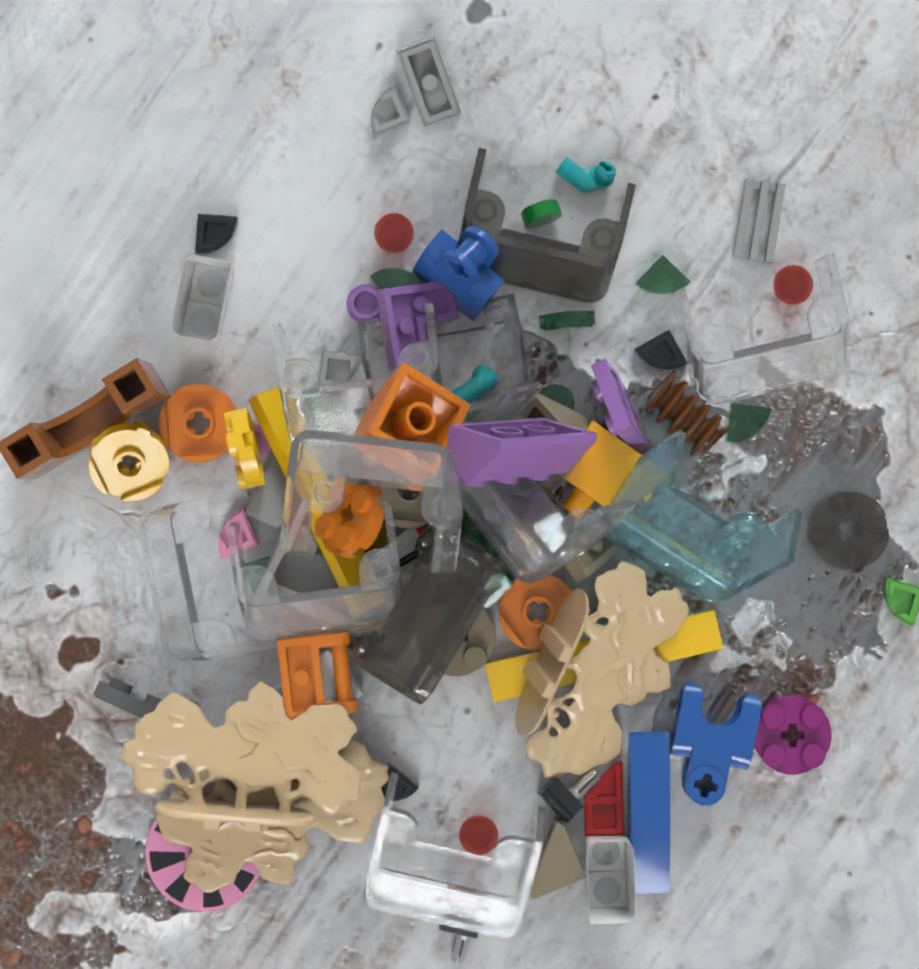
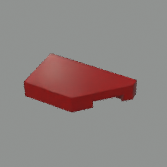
(605, 804)

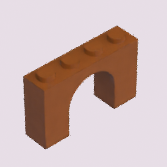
(46, 445)

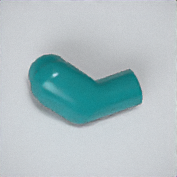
(587, 179)
(482, 382)

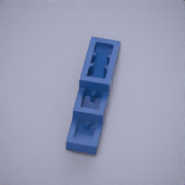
(649, 809)

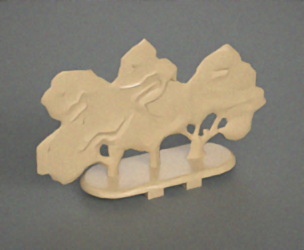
(609, 670)
(252, 749)
(223, 852)

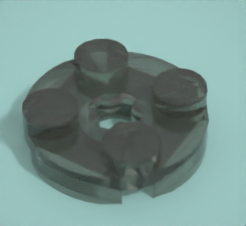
(870, 525)

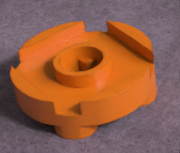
(181, 409)
(349, 534)
(514, 609)

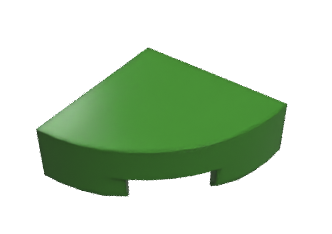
(901, 600)

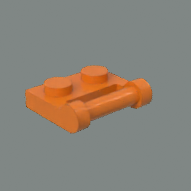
(303, 672)

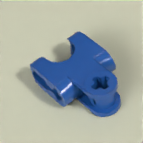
(462, 268)
(709, 746)

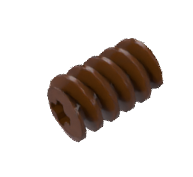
(685, 415)

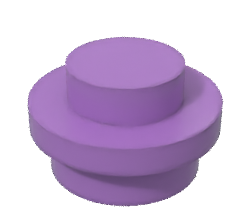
(363, 303)

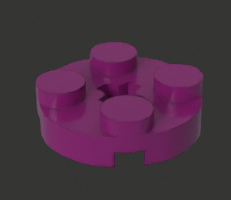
(808, 750)

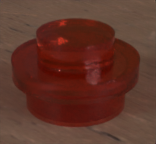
(394, 233)
(792, 284)
(478, 835)

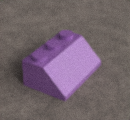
(515, 449)

